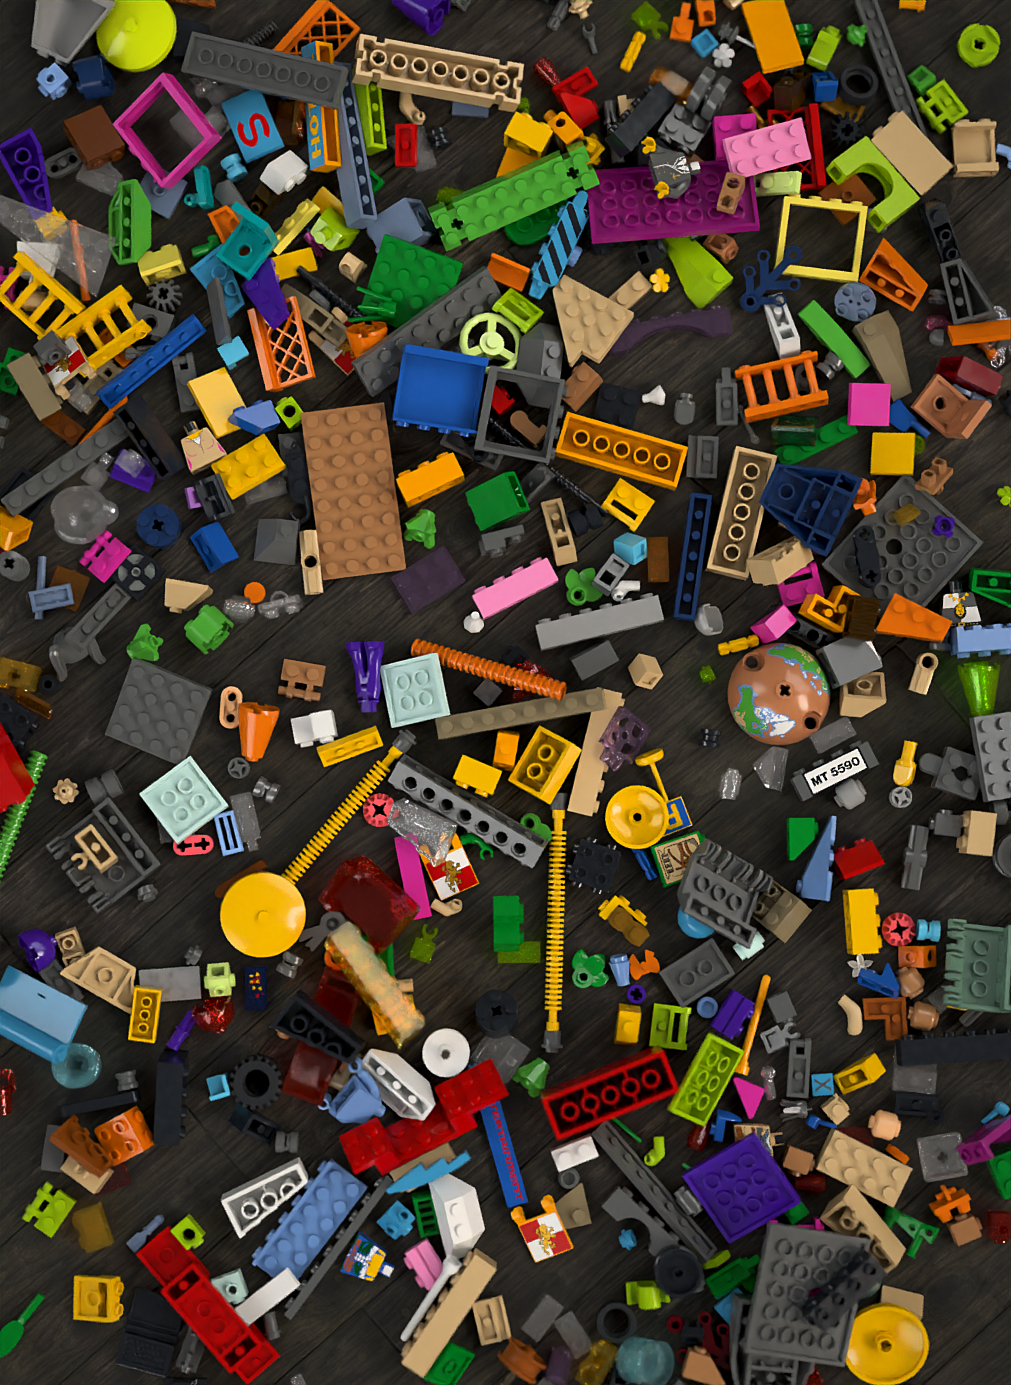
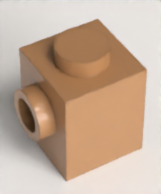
(797, 1160)
(964, 1228)

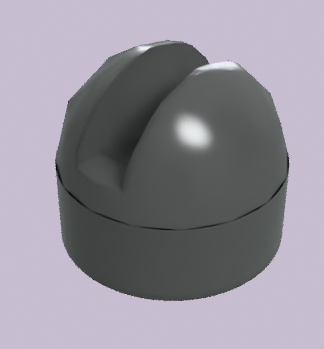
(936, 337)

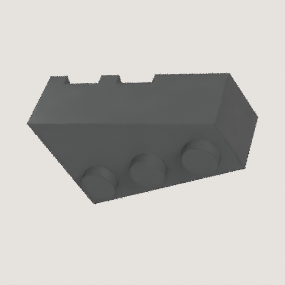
(965, 295)

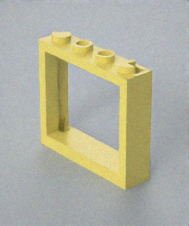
(832, 204)

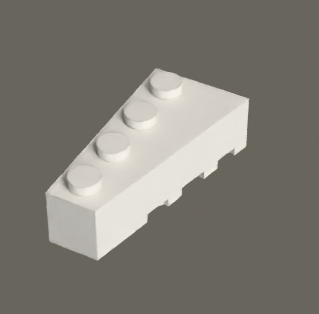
(262, 1195)

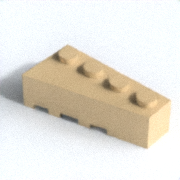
(853, 1215)

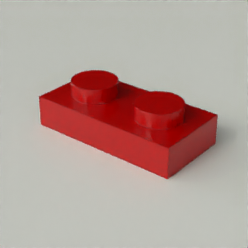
(579, 83)
(406, 145)

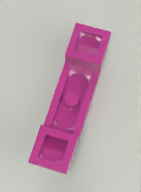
(412, 875)

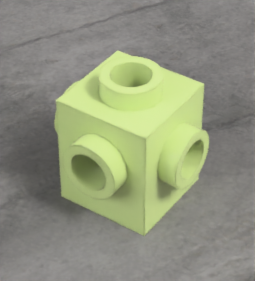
(219, 979)

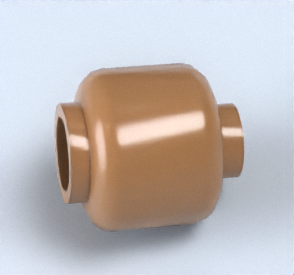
(909, 981)
(922, 1016)

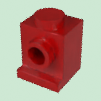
(500, 401)

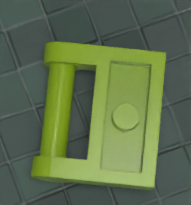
(515, 304)
(663, 1025)

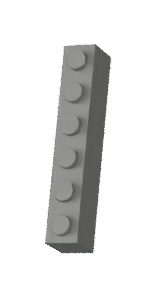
(600, 622)

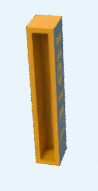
(322, 121)

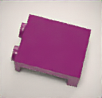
(976, 1146)

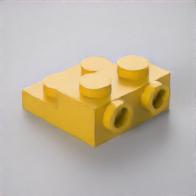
(97, 1298)

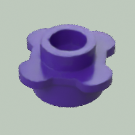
(948, 522)

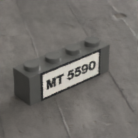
(833, 771)

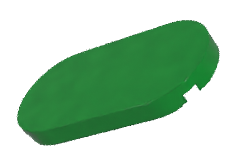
(535, 226)

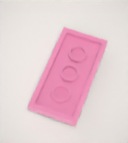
(767, 148)

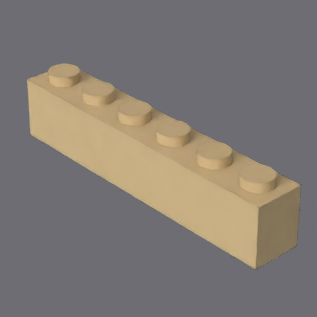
(590, 767)

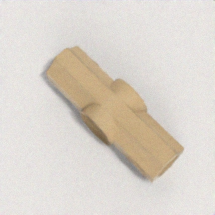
(311, 576)

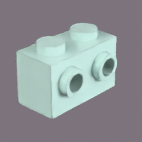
(231, 1286)

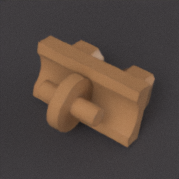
(934, 477)

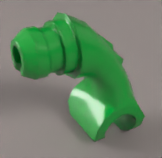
(475, 839)

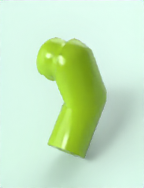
(656, 1153)

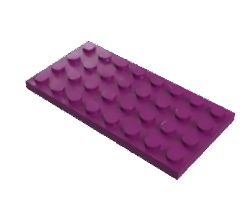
(629, 209)

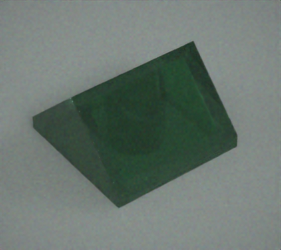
(794, 430)

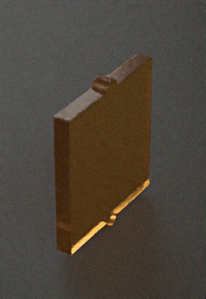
(78, 583)
(33, 703)

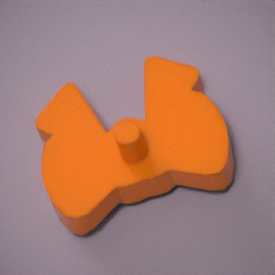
(650, 965)

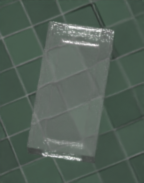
(542, 1317)

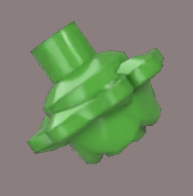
(856, 34)

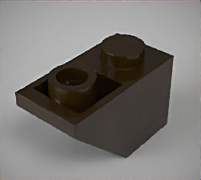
(791, 90)
(264, 200)

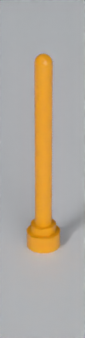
(742, 1066)

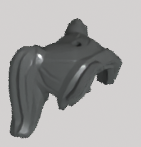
(63, 653)

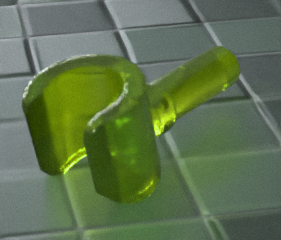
(524, 104)

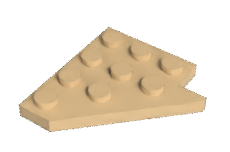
(587, 320)

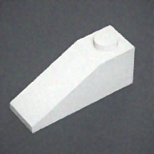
(782, 329)

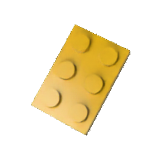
(248, 466)

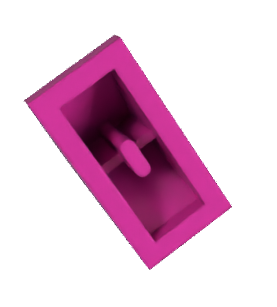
(774, 624)
(749, 1094)

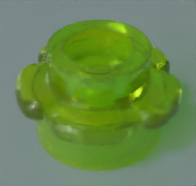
(707, 674)

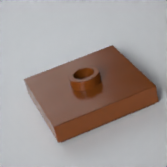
(849, 190)

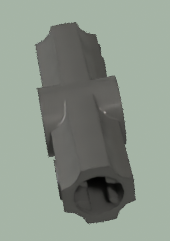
(914, 857)

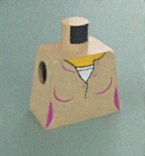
(200, 448)

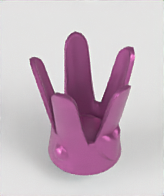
(315, 246)

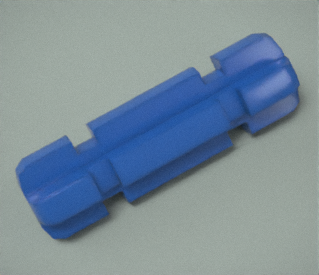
(645, 863)

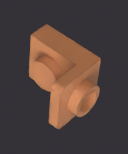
(722, 246)

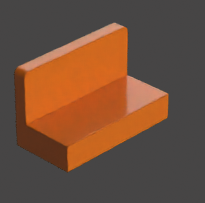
(508, 272)

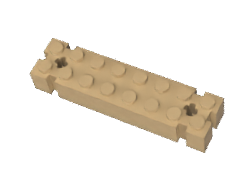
(437, 73)

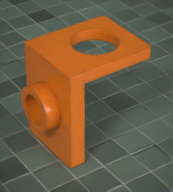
(917, 956)

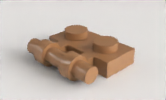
(302, 673)

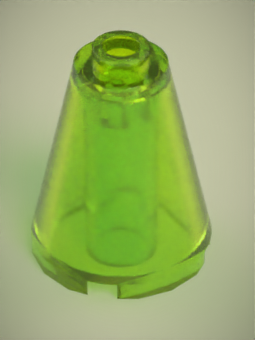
(980, 686)

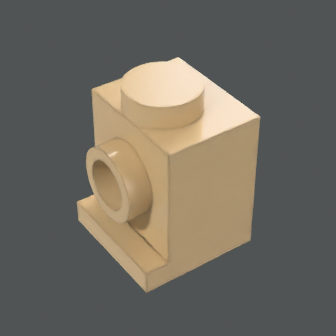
(835, 1108)

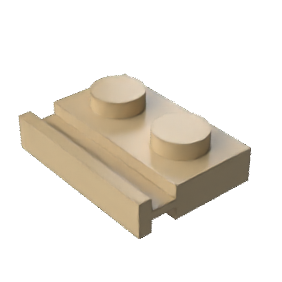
(491, 1320)

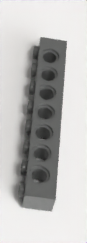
(462, 801)

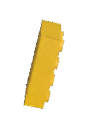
(145, 1014)

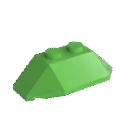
(130, 222)

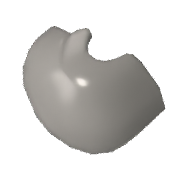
(708, 620)

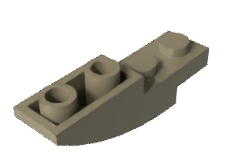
(317, 317)

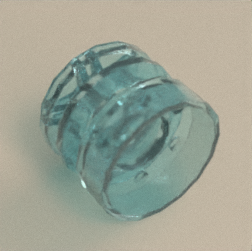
(75, 1078)
(645, 1361)

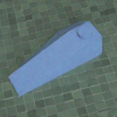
(816, 878)

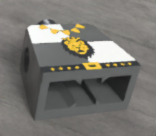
(959, 607)

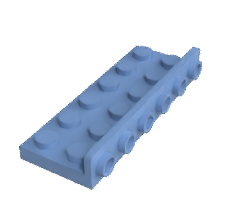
(310, 1221)

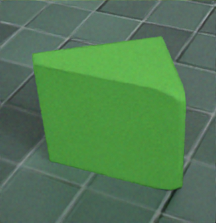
(922, 80)

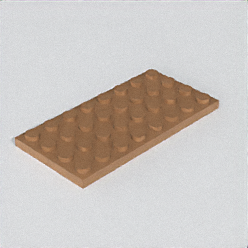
(353, 491)

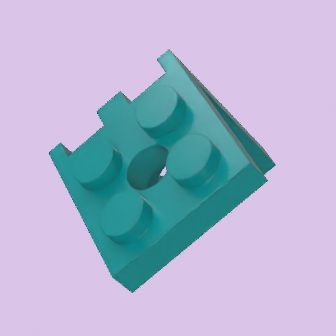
(249, 233)

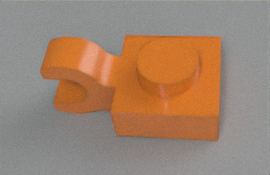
(682, 26)

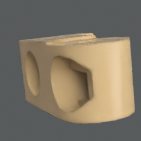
(352, 267)

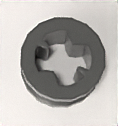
(937, 296)

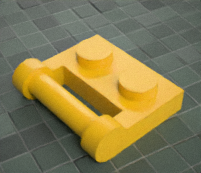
(632, 500)

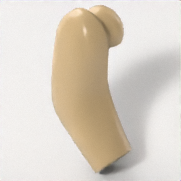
(409, 110)
(854, 1015)

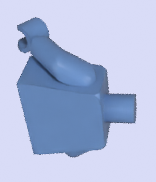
(357, 1099)

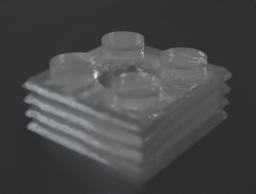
(933, 1168)

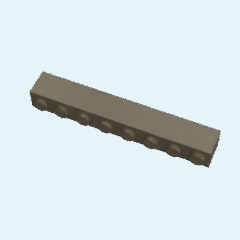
(520, 713)

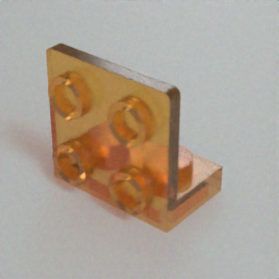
(290, 121)

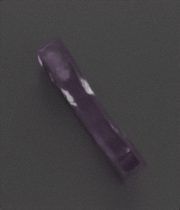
(710, 323)

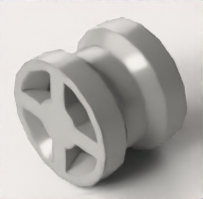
(900, 797)

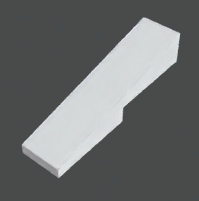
(267, 1296)

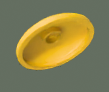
(637, 833)

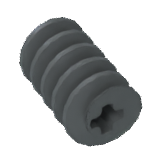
(20, 563)

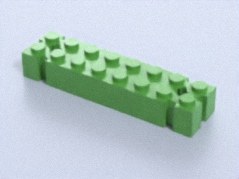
(514, 195)

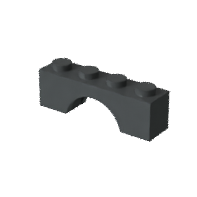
(621, 1206)

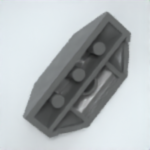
(541, 354)

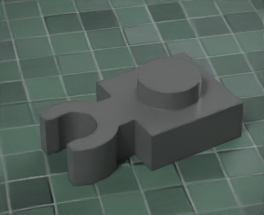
(776, 1037)

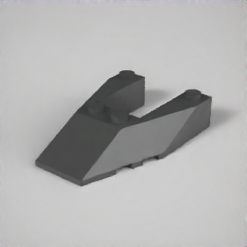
(757, 1368)

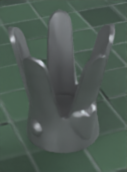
(796, 1109)

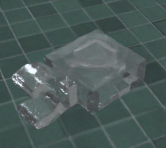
(96, 473)

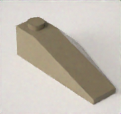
(883, 348)

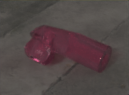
(937, 321)

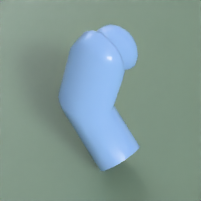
(1004, 151)

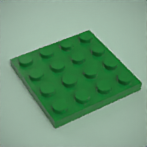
(410, 277)

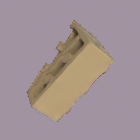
(779, 562)

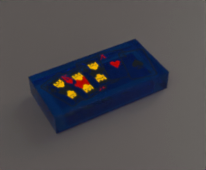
(255, 988)

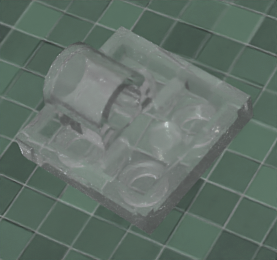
(274, 607)

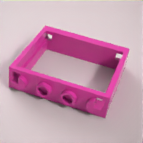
(137, 148)

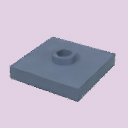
(163, 200)

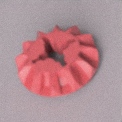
(369, 810)
(890, 924)

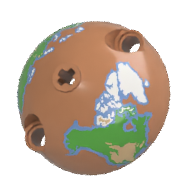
(757, 699)

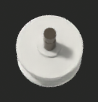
(446, 1052)

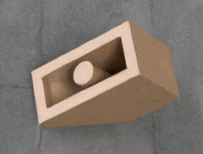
(700, 1367)

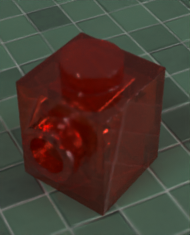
(999, 1226)

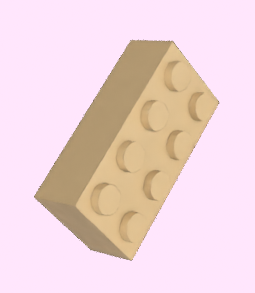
(863, 1166)

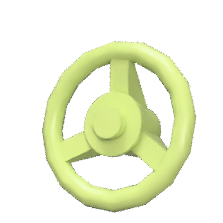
(491, 343)

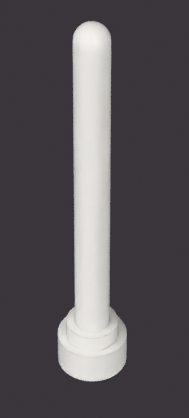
(450, 1266)

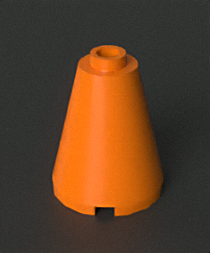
(364, 336)
(256, 728)

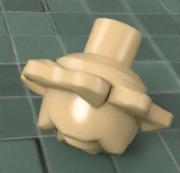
(580, 7)
(65, 791)

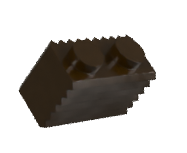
(861, 618)

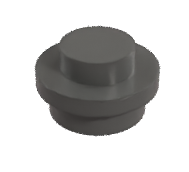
(147, 893)
(193, 955)
(568, 1178)

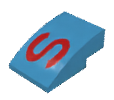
(252, 125)

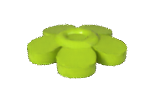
(1005, 493)

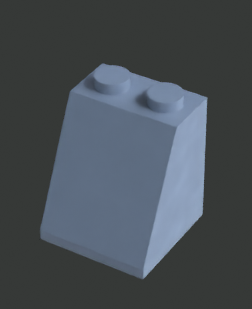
(405, 221)

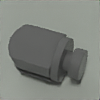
(684, 409)

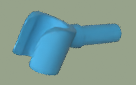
(1000, 1108)

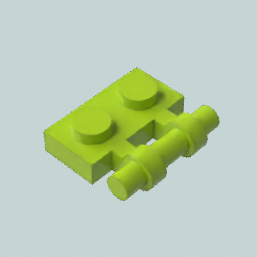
(947, 104)
(55, 1212)

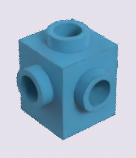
(396, 1220)

